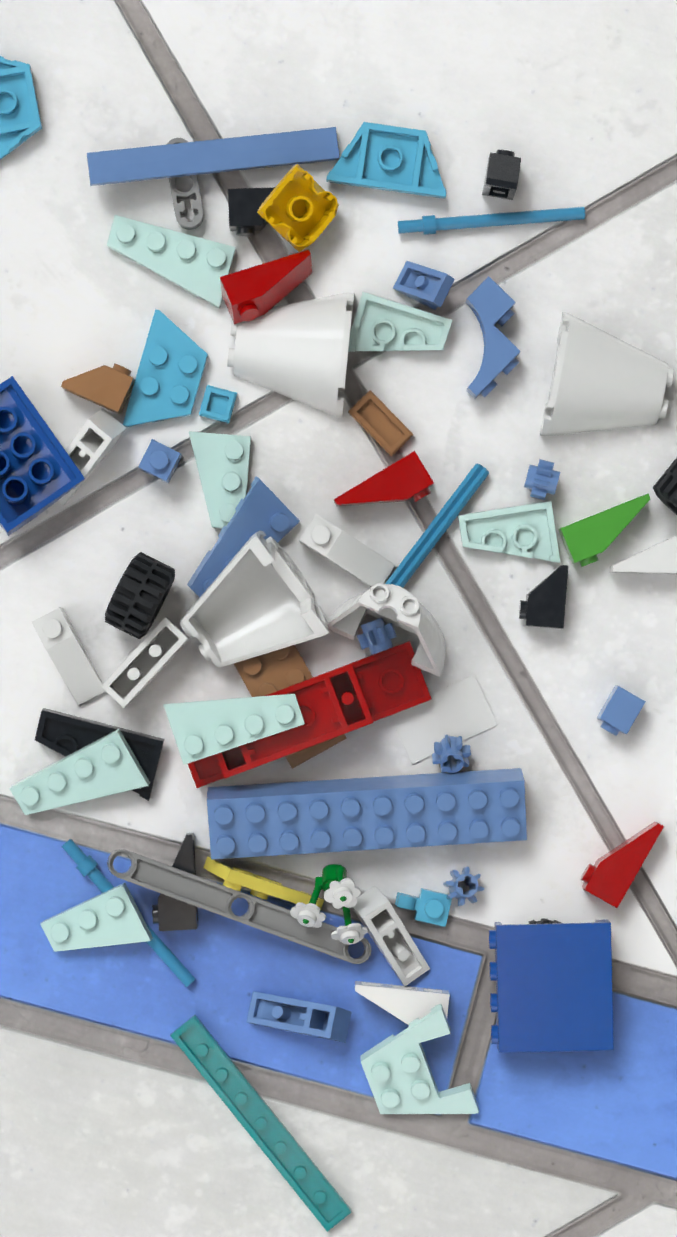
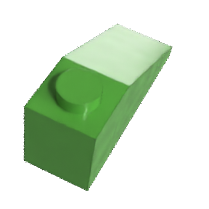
(595, 533)

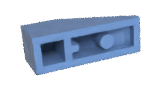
(299, 1016)

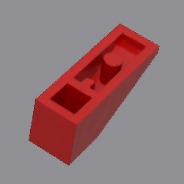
(259, 288)
(395, 483)
(616, 870)

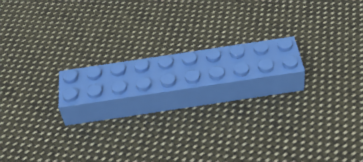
(366, 813)

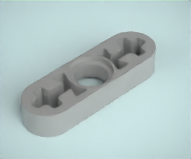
(196, 205)

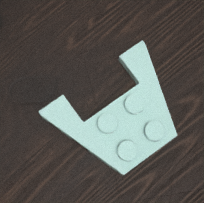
(402, 1075)

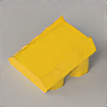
(299, 208)

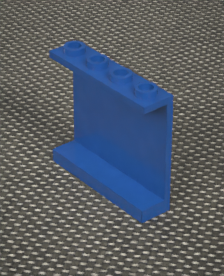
(552, 987)

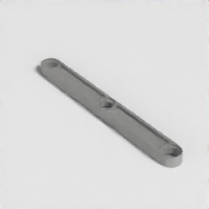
(219, 900)

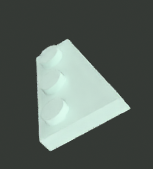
(222, 471)
(513, 530)

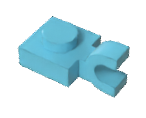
(429, 906)

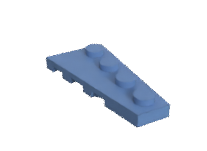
(256, 512)

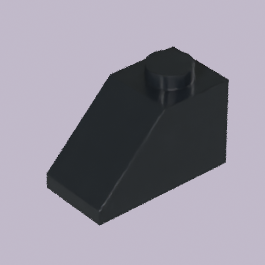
(502, 175)
(243, 209)
(546, 601)

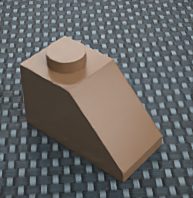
(103, 386)

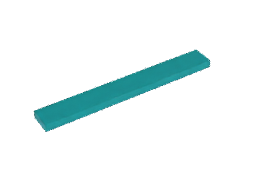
(261, 1123)

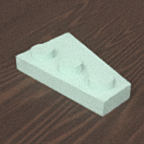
(395, 327)
(98, 922)

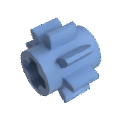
(542, 479)
(376, 636)
(451, 754)
(469, 880)

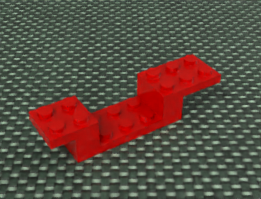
(330, 707)

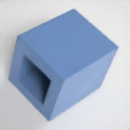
(160, 461)
(620, 711)

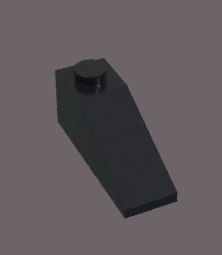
(173, 913)

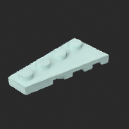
(176, 256)
(223, 724)
(87, 774)

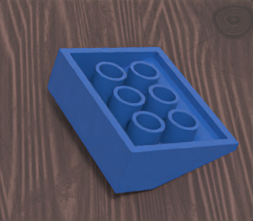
(32, 461)

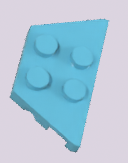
(18, 105)
(390, 161)
(166, 375)

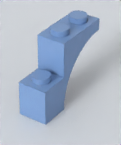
(491, 307)

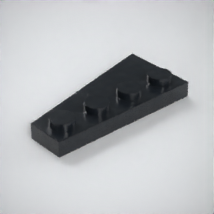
(70, 733)

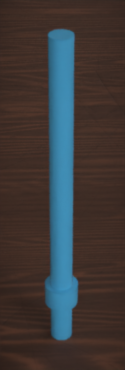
(430, 224)
(88, 867)

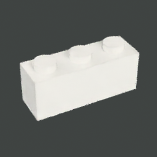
(145, 662)

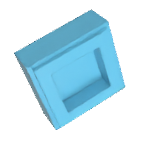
(218, 404)

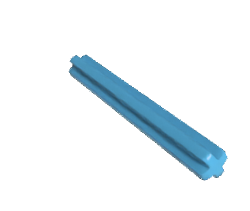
(439, 526)

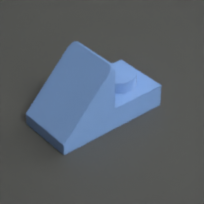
(424, 284)

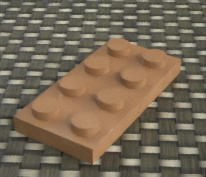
(275, 672)

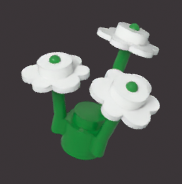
(342, 894)

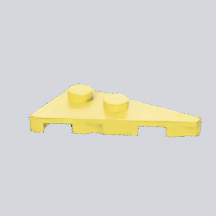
(259, 885)

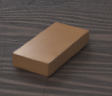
(380, 423)

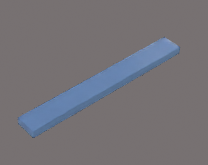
(212, 156)

